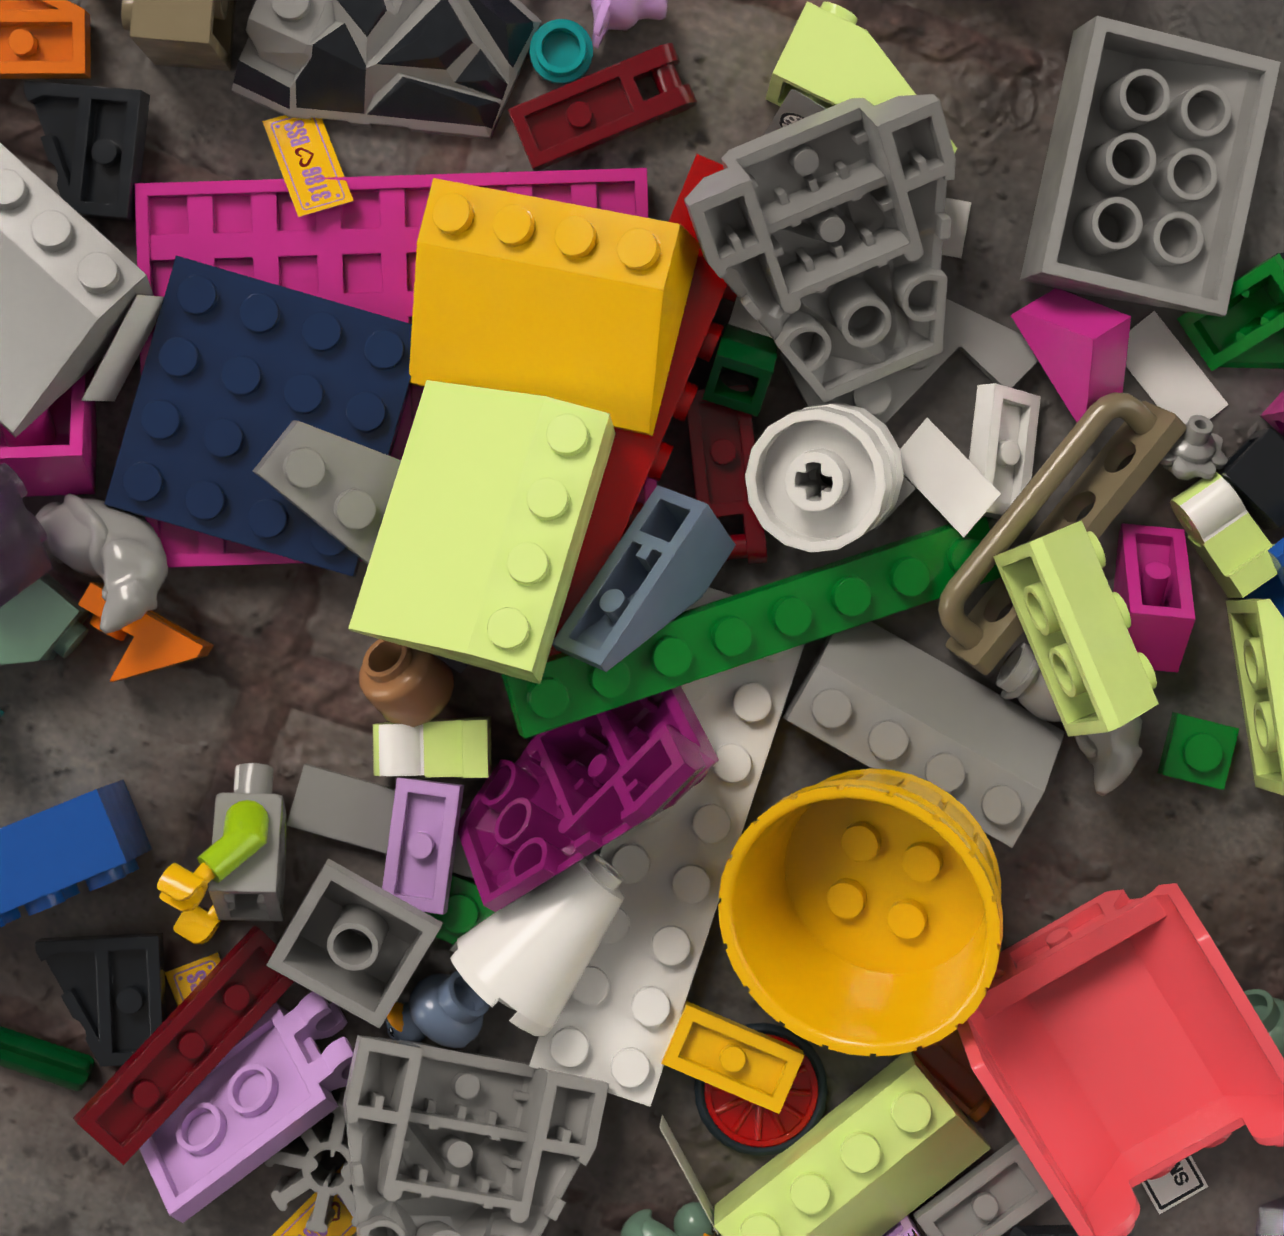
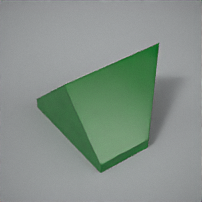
(1253, 326)

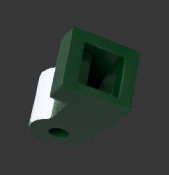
(747, 351)

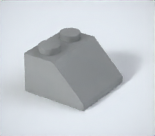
(354, 943)

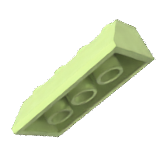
(860, 1162)

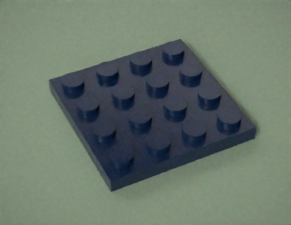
(223, 385)

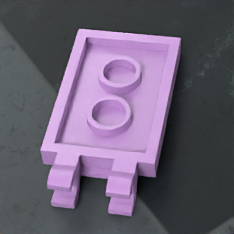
(250, 1105)

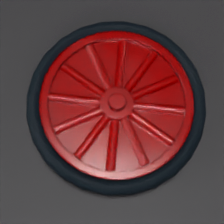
(759, 1130)

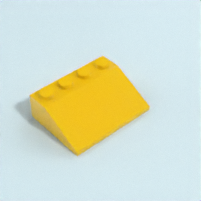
(549, 300)

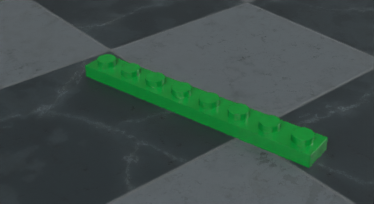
(750, 627)

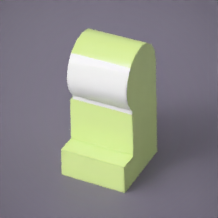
(1225, 536)
(434, 749)

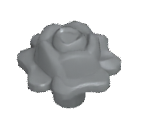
(1196, 451)

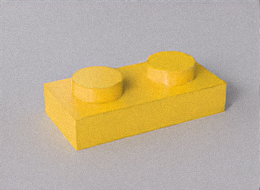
(733, 1057)

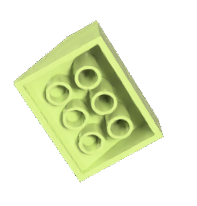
(485, 527)

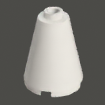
(541, 944)

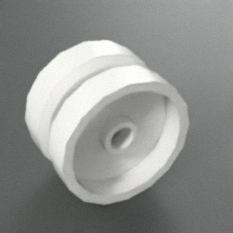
(787, 483)

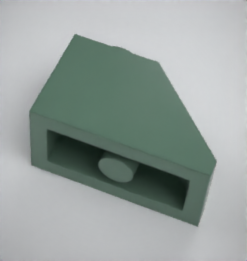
(41, 623)

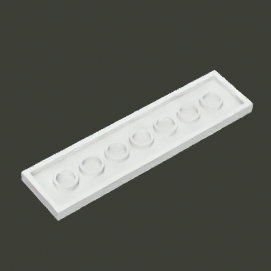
(671, 882)

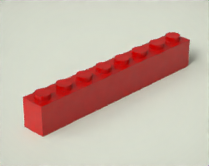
(641, 455)

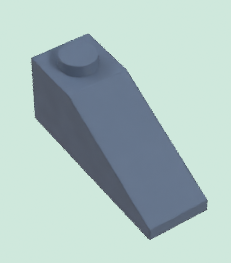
(647, 580)

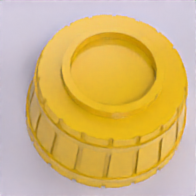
(864, 912)

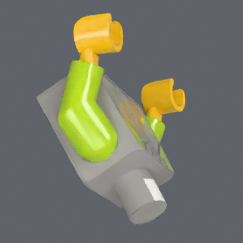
(242, 863)

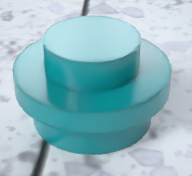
(561, 51)

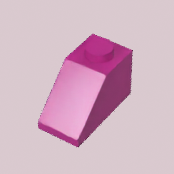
(1157, 589)

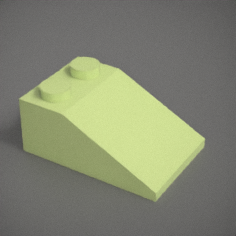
(834, 61)
(1259, 661)

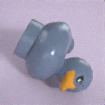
(441, 1009)

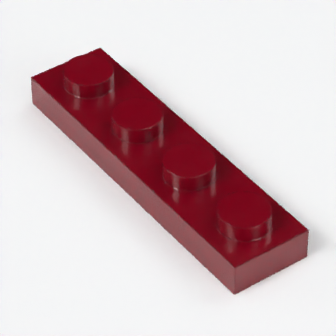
(184, 1048)

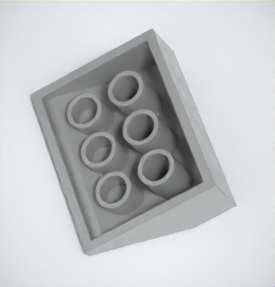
(1150, 168)
(58, 294)

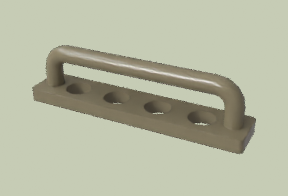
(1145, 431)

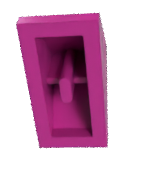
(1077, 346)

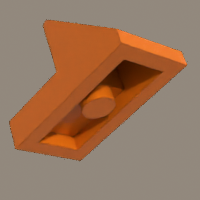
(156, 640)

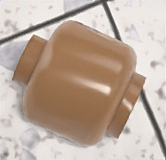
(405, 683)

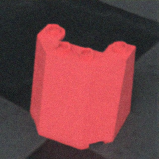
(1122, 1052)

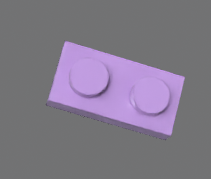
(423, 842)

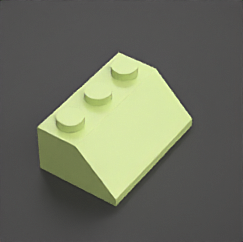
(1078, 630)

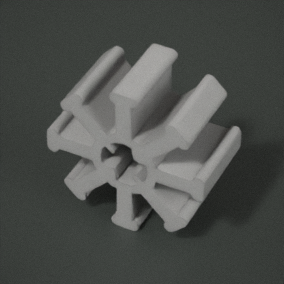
(307, 1155)

